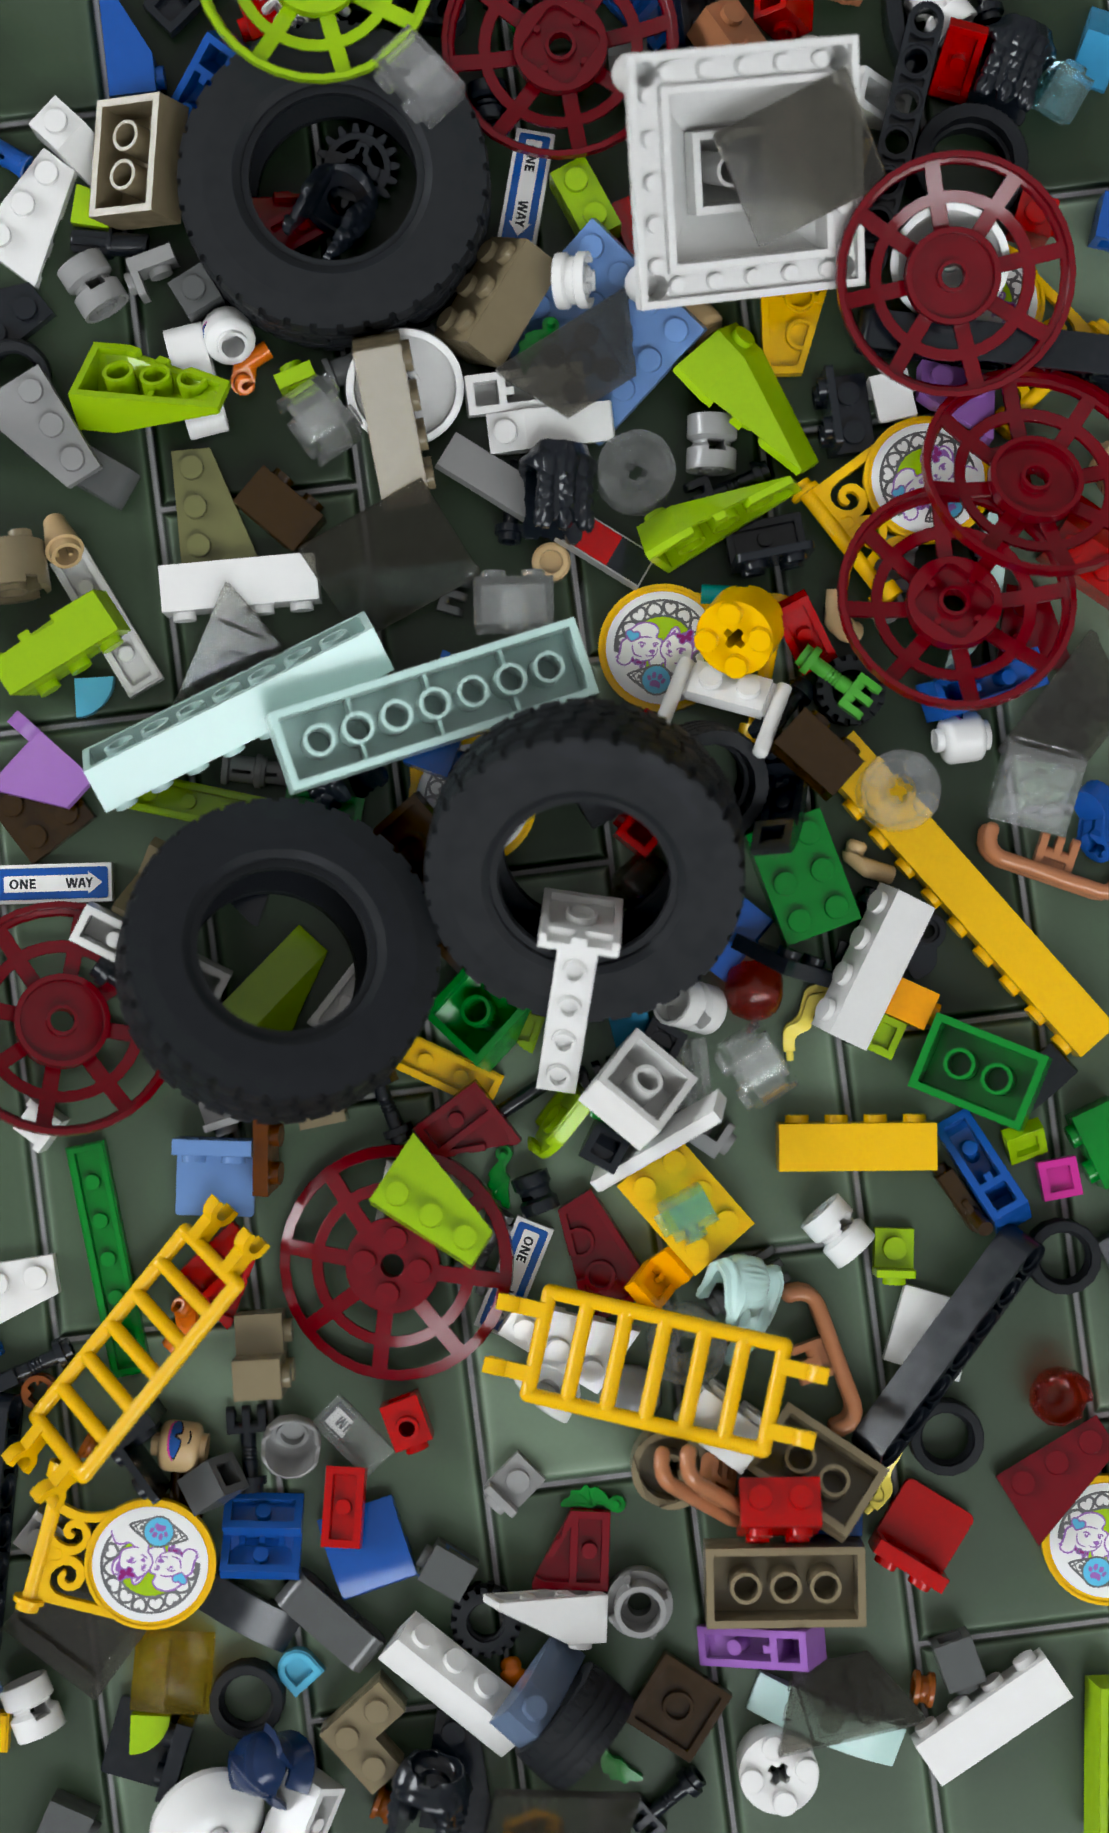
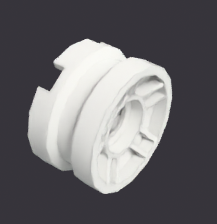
(572, 280)

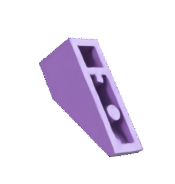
(762, 1648)

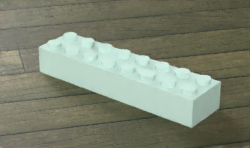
(428, 705)
(230, 713)

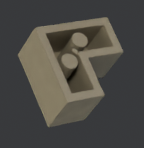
(261, 1360)
(358, 1733)

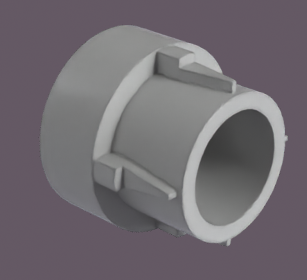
(642, 1622)

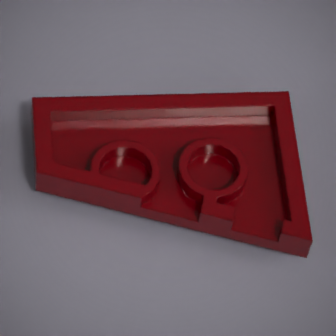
(597, 1248)
(1056, 1476)

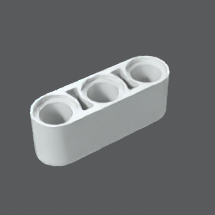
(187, 350)

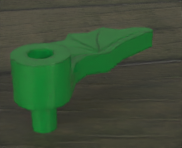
(549, 325)
(499, 1177)
(590, 1497)
(619, 1769)

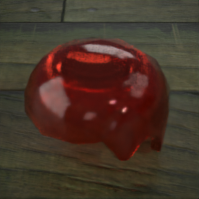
(753, 991)
(1059, 1395)

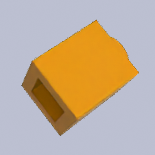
(913, 1004)

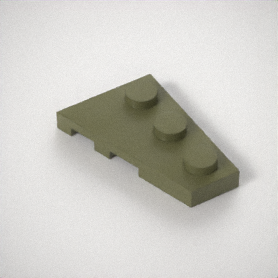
(206, 511)

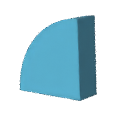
(92, 694)

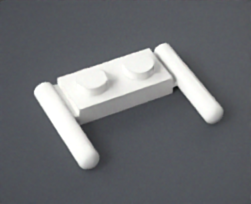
(746, 696)

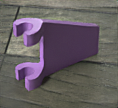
(42, 770)

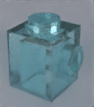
(1062, 91)
(686, 1214)

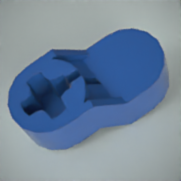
(1093, 824)

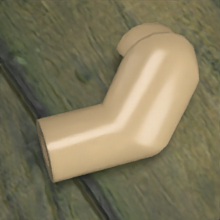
(832, 618)
(866, 866)

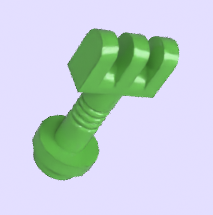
(852, 690)

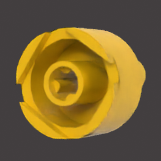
(740, 630)

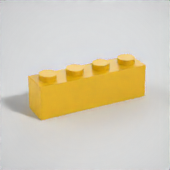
(856, 1144)

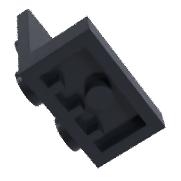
(844, 412)
(148, 1477)
(159, 1765)

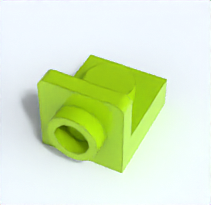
(893, 1255)

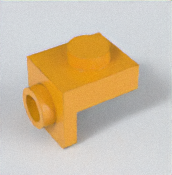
(658, 1279)

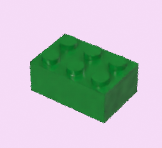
(806, 887)
(980, 1072)

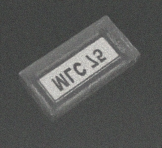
(352, 1435)

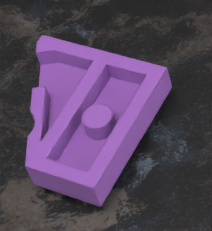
(969, 413)

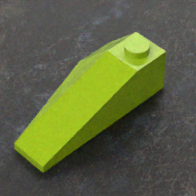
(740, 380)
(130, 391)
(691, 527)
(280, 984)

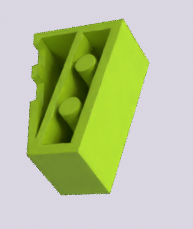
(62, 645)
(431, 1205)

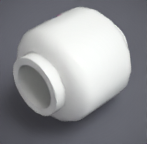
(228, 335)
(962, 738)

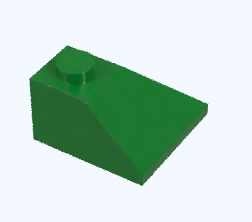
(477, 1021)

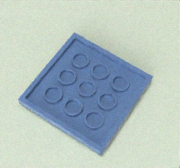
(658, 334)

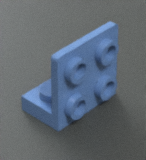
(213, 1167)

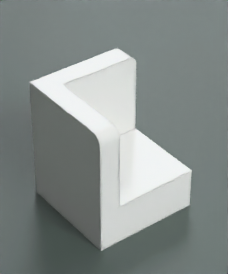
(890, 399)
(40, 1142)

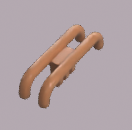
(1047, 865)
(826, 1352)
(708, 1490)

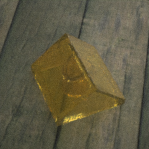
(173, 1672)

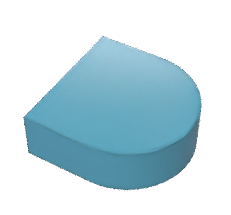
(298, 1669)

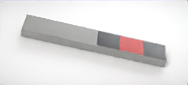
(505, 488)

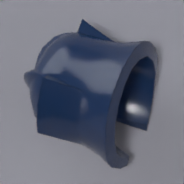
(261, 1761)

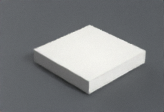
(912, 1318)

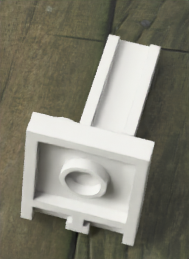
(580, 930)

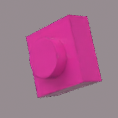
(1058, 1178)

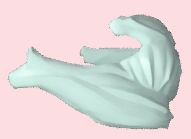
(750, 1292)

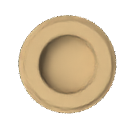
(553, 560)

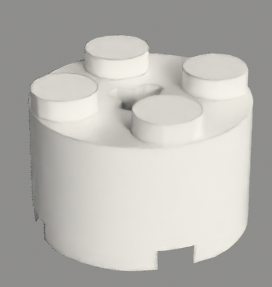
(778, 1790)

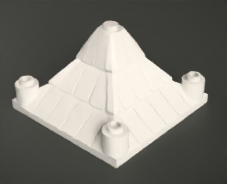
(685, 209)

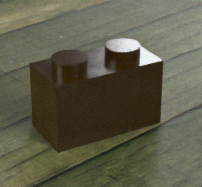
(280, 509)
(817, 753)

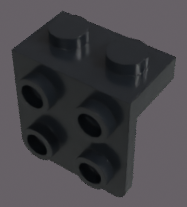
(768, 544)

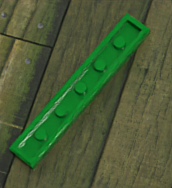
(105, 1243)

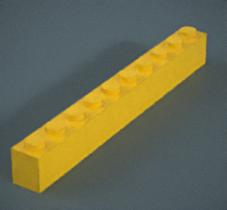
(989, 923)

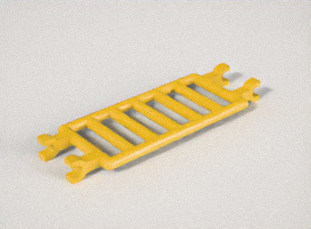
(644, 1418)
(43, 1432)

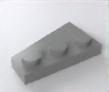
(44, 428)

